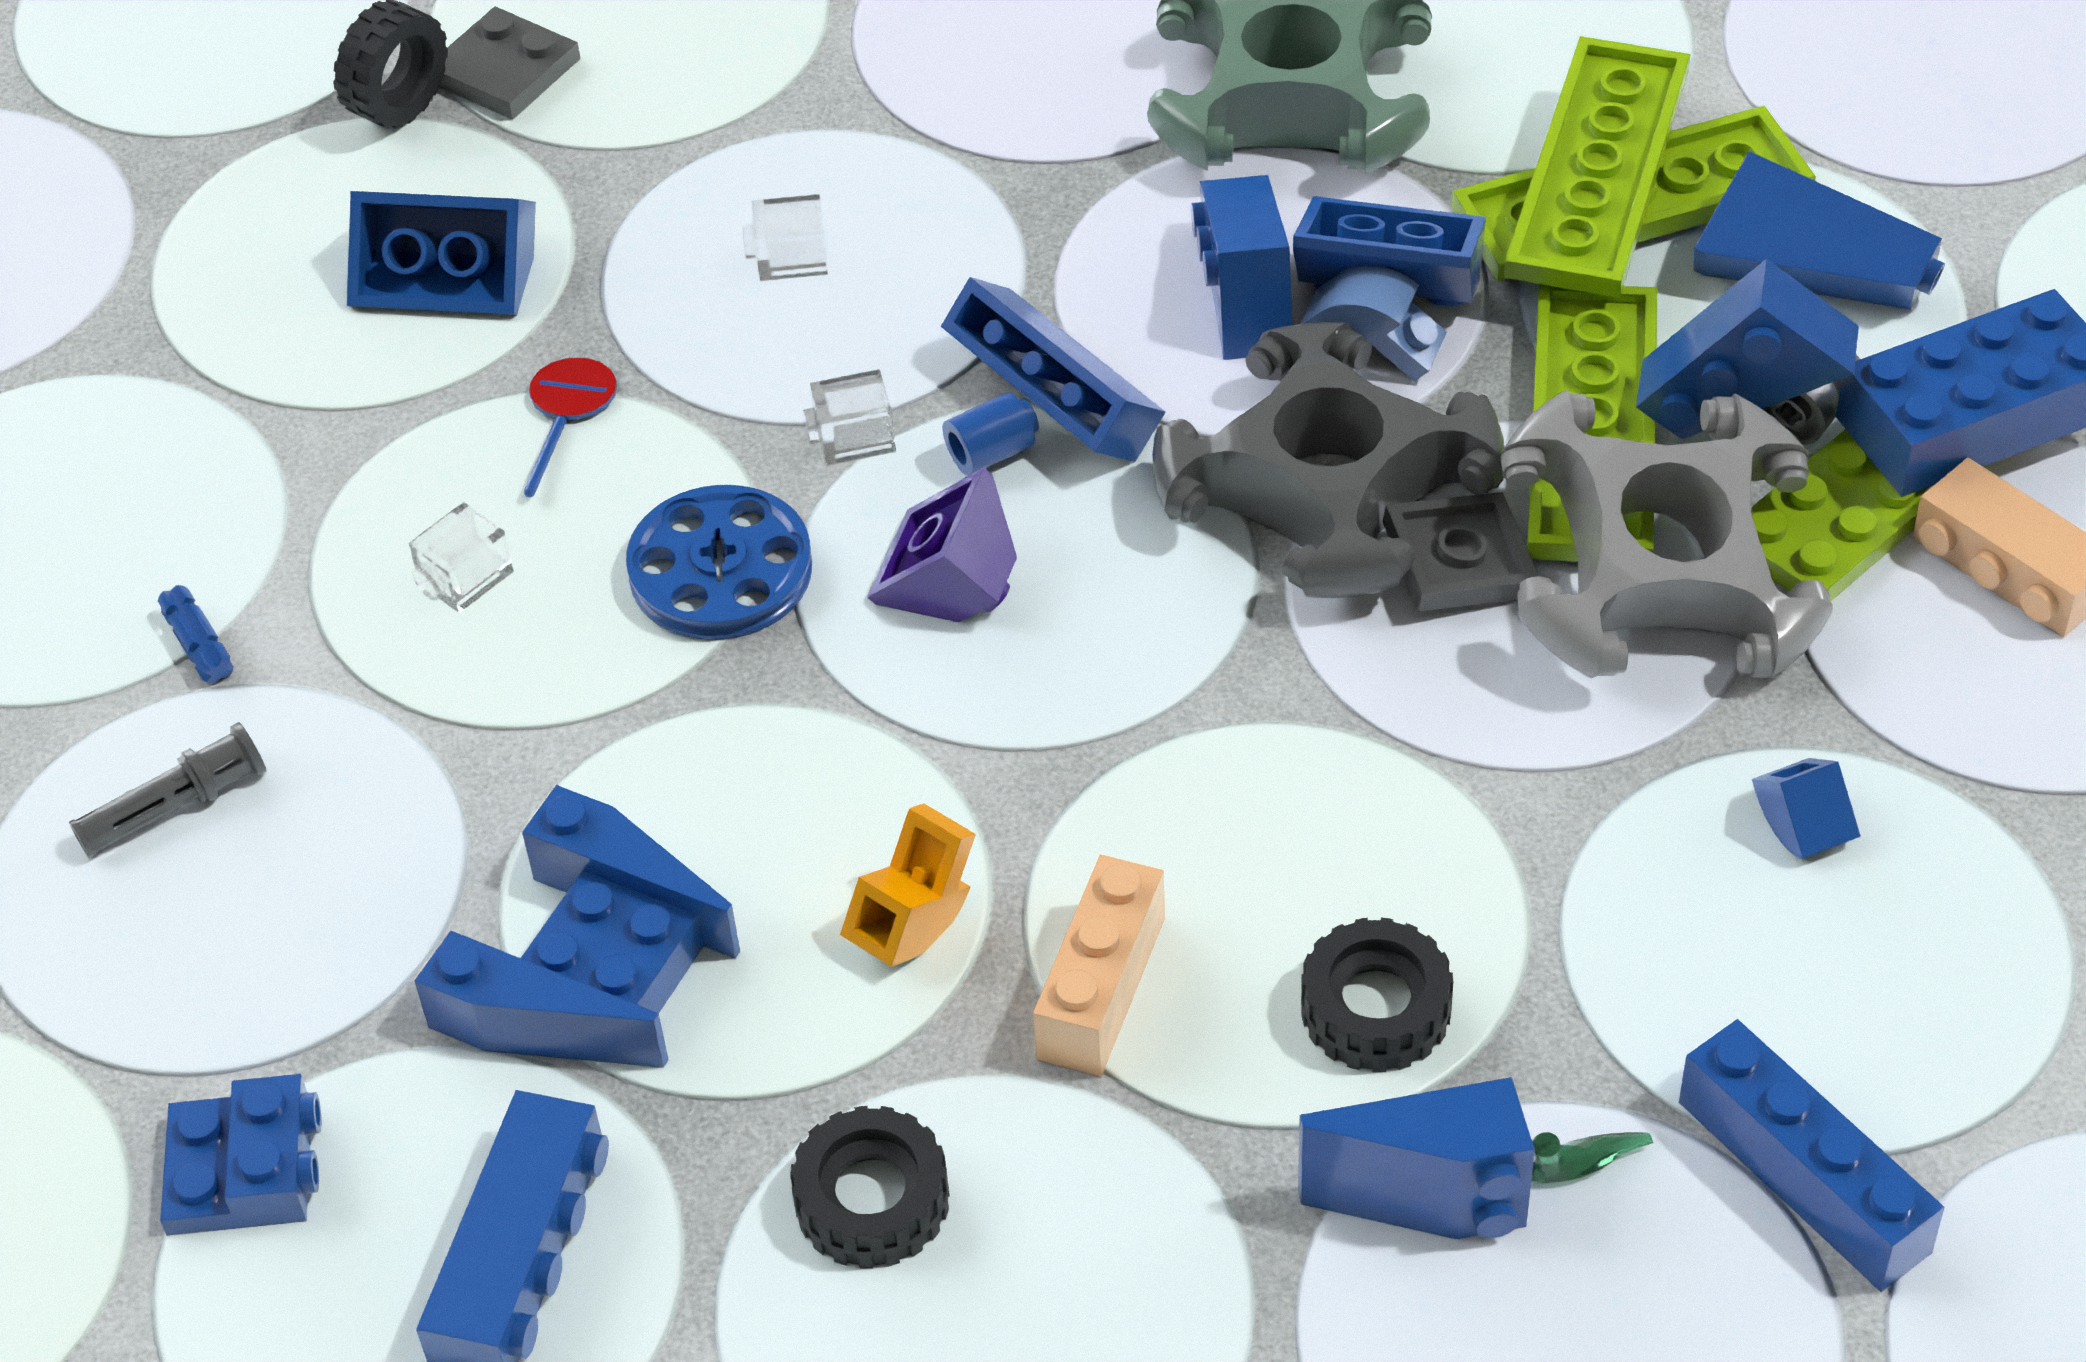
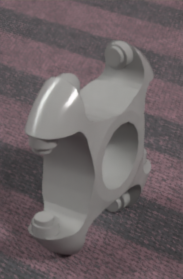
(1694, 484)

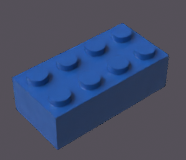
(1969, 392)

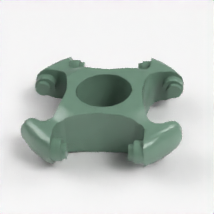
(1291, 79)

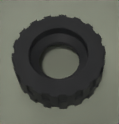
(366, 52)
(1376, 1041)
(876, 1236)

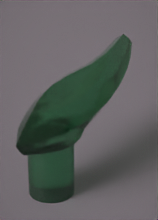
(1580, 1156)

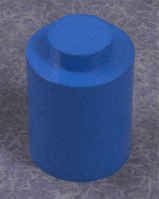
(990, 432)

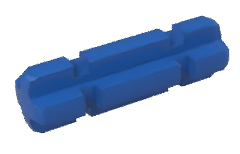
(195, 634)

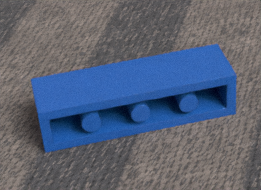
(1053, 369)
(1810, 1155)
(514, 1232)

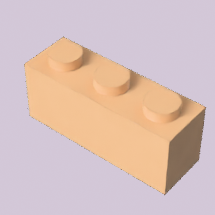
(2007, 544)
(1099, 965)

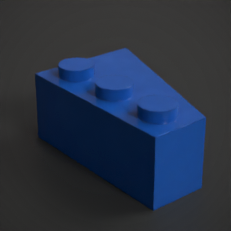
(1243, 259)
(1756, 340)

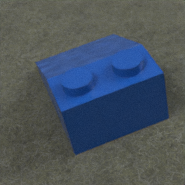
(1423, 1161)

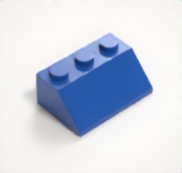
(1428, 246)
(439, 252)

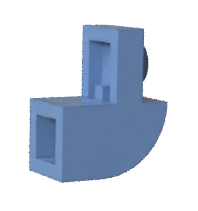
(1382, 310)

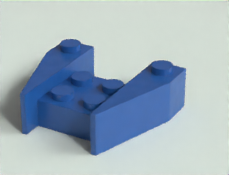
(602, 957)

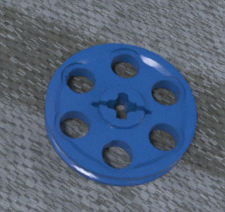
(743, 568)

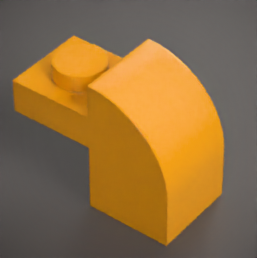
(917, 897)

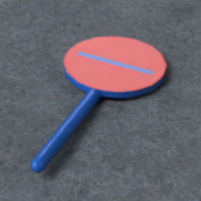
(567, 392)

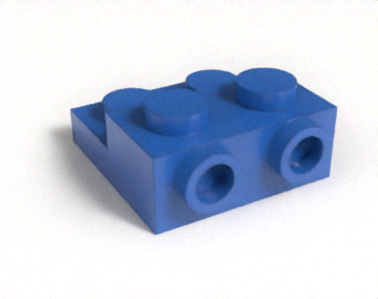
(241, 1157)

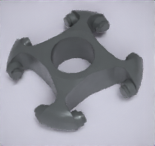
(1328, 410)

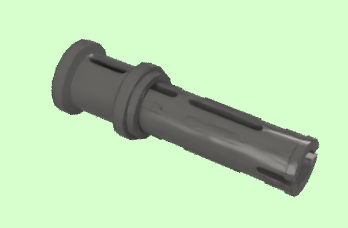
(196, 776)

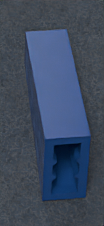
(1816, 238)

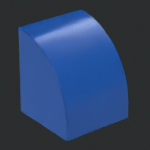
(1807, 806)

